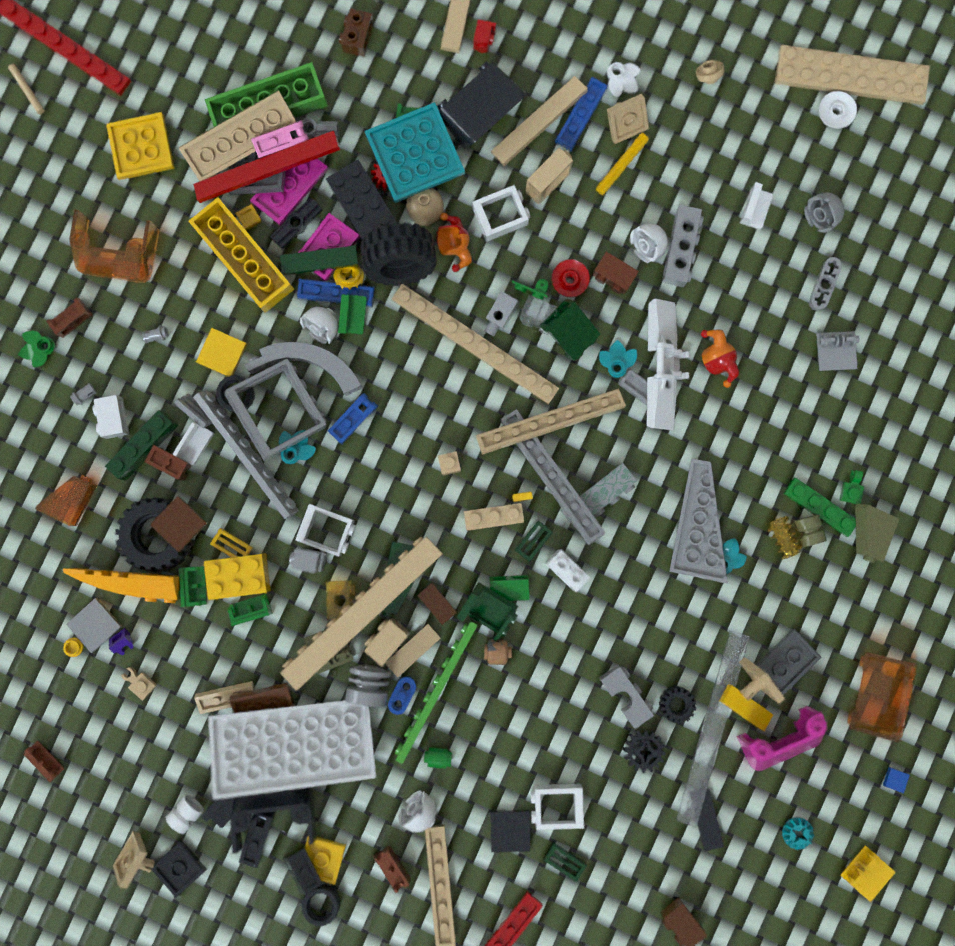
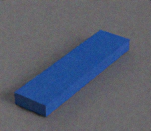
(581, 114)
(330, 291)

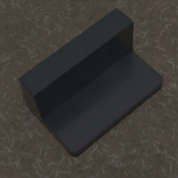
(219, 811)
(302, 871)

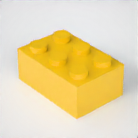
(237, 576)

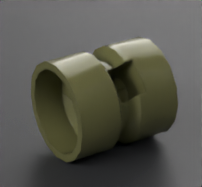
(810, 530)

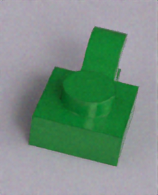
(852, 491)

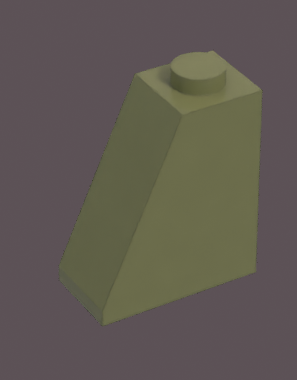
(873, 532)

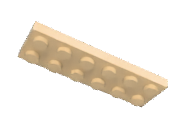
(232, 138)

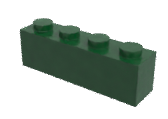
(139, 446)

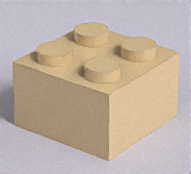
(384, 644)

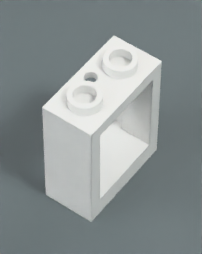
(489, 233)
(308, 522)
(573, 576)
(577, 791)

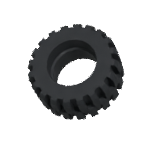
(398, 254)
(131, 540)

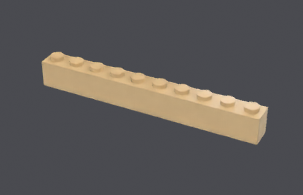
(359, 615)

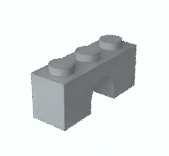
(308, 560)
(637, 710)

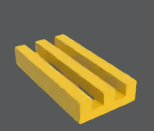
(217, 537)

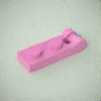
(279, 139)

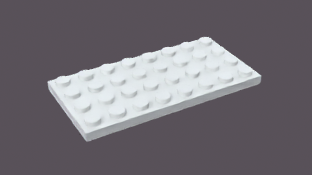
(290, 748)

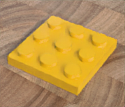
(140, 146)

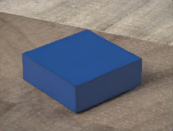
(896, 780)

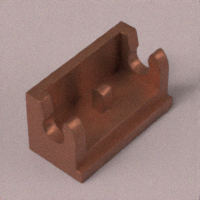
(70, 318)
(167, 463)
(392, 868)

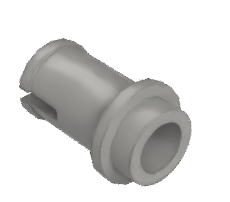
(155, 334)
(83, 394)

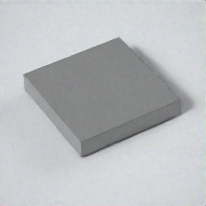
(94, 625)

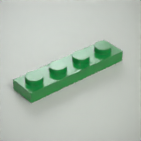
(817, 504)

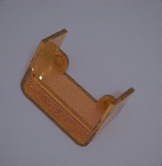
(131, 265)

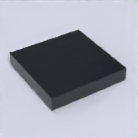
(510, 831)
(178, 868)

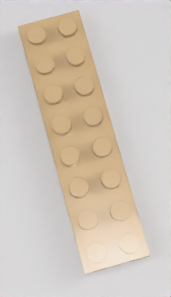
(852, 74)

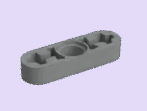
(824, 270)

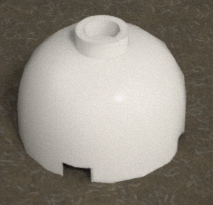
(649, 241)
(321, 323)
(419, 812)

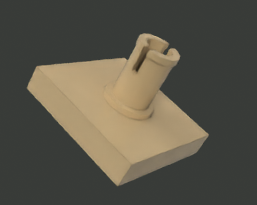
(627, 118)
(759, 682)
(131, 859)

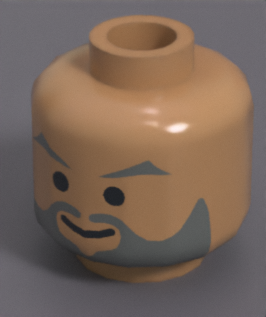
(497, 652)

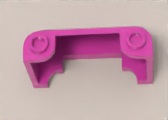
(809, 734)

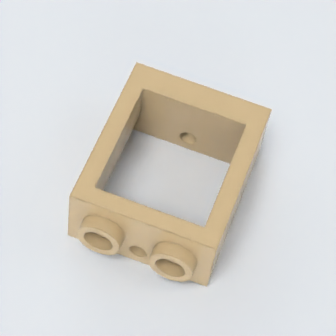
(549, 175)

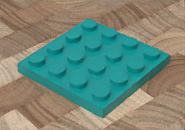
(414, 152)

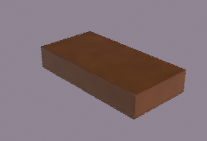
(437, 603)

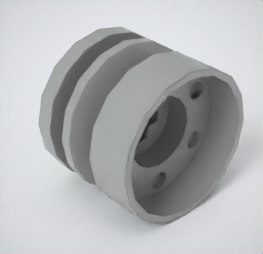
(367, 688)

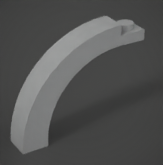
(307, 353)

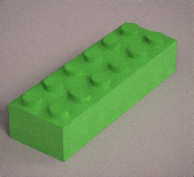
(297, 86)

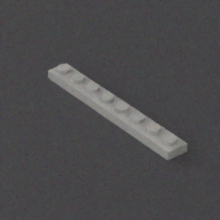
(246, 454)
(558, 484)

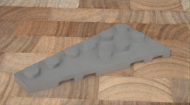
(698, 537)

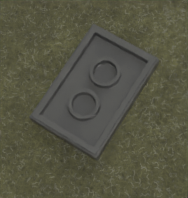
(789, 661)

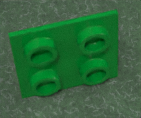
(540, 289)

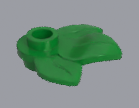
(34, 348)

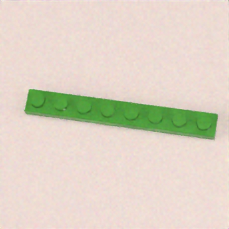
(431, 698)

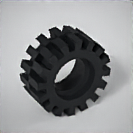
(688, 709)

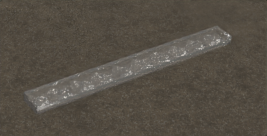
(711, 730)

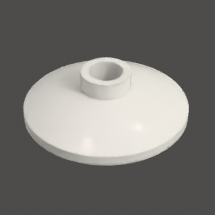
(843, 104)

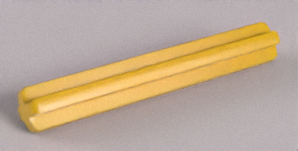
(622, 163)

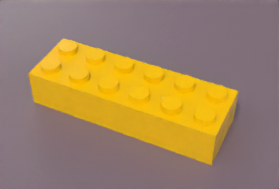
(241, 255)

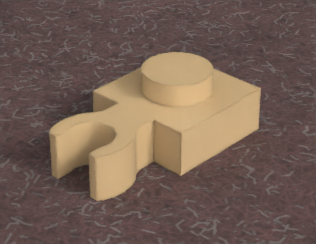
(141, 684)

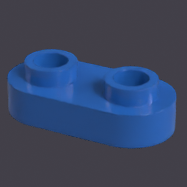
(402, 694)

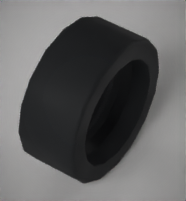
(220, 392)
(316, 919)

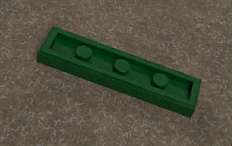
(319, 260)

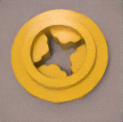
(341, 273)

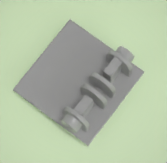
(837, 350)

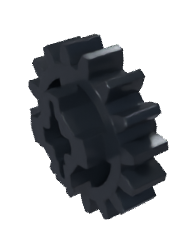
(652, 752)

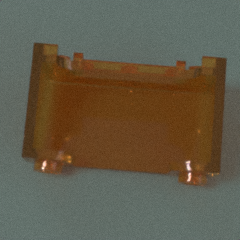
(883, 697)

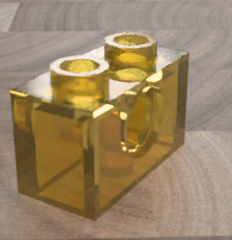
(333, 590)

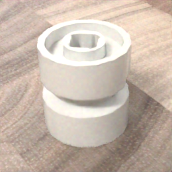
(183, 816)

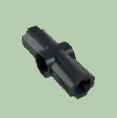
(305, 214)

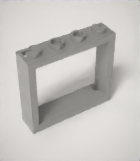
(247, 422)

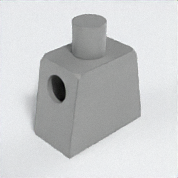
(503, 304)

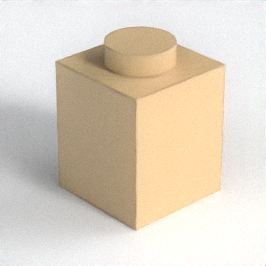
(449, 463)

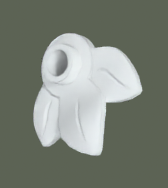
(625, 80)

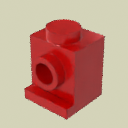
(484, 35)

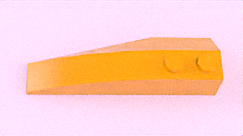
(131, 583)

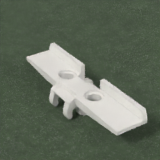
(662, 400)

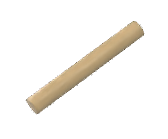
(26, 89)

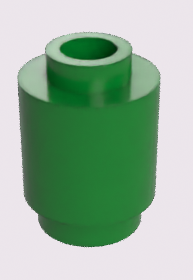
(438, 758)

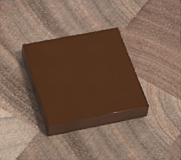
(178, 523)

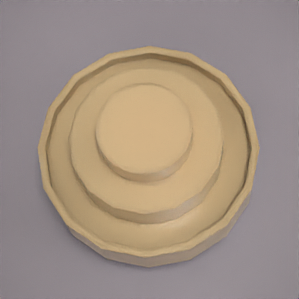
(710, 71)

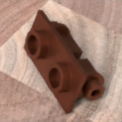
(43, 761)

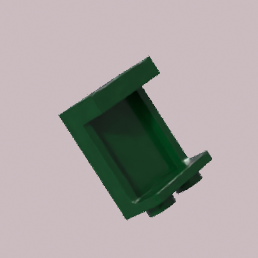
(570, 329)
(490, 610)

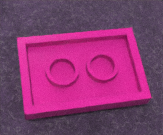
(329, 235)

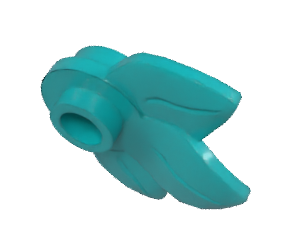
(618, 357)
(301, 450)
(732, 556)

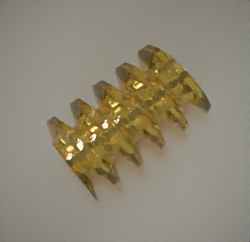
(784, 537)

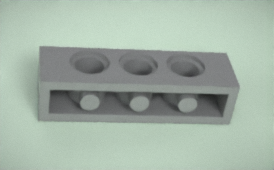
(684, 216)

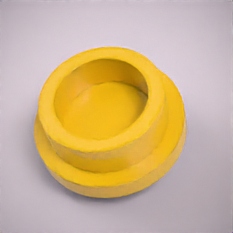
(73, 647)

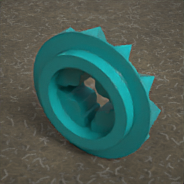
(797, 824)

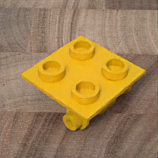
(867, 873)

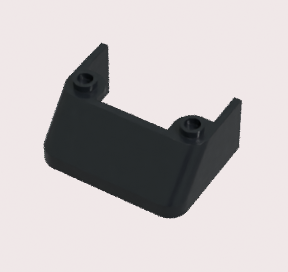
(299, 801)

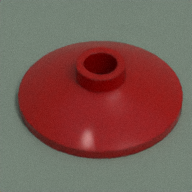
(572, 269)

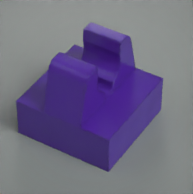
(120, 640)

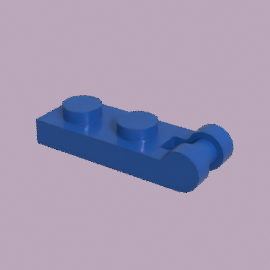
(352, 419)

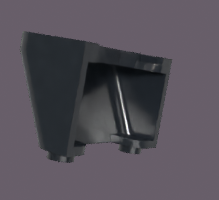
(480, 104)

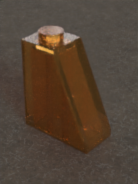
(69, 500)

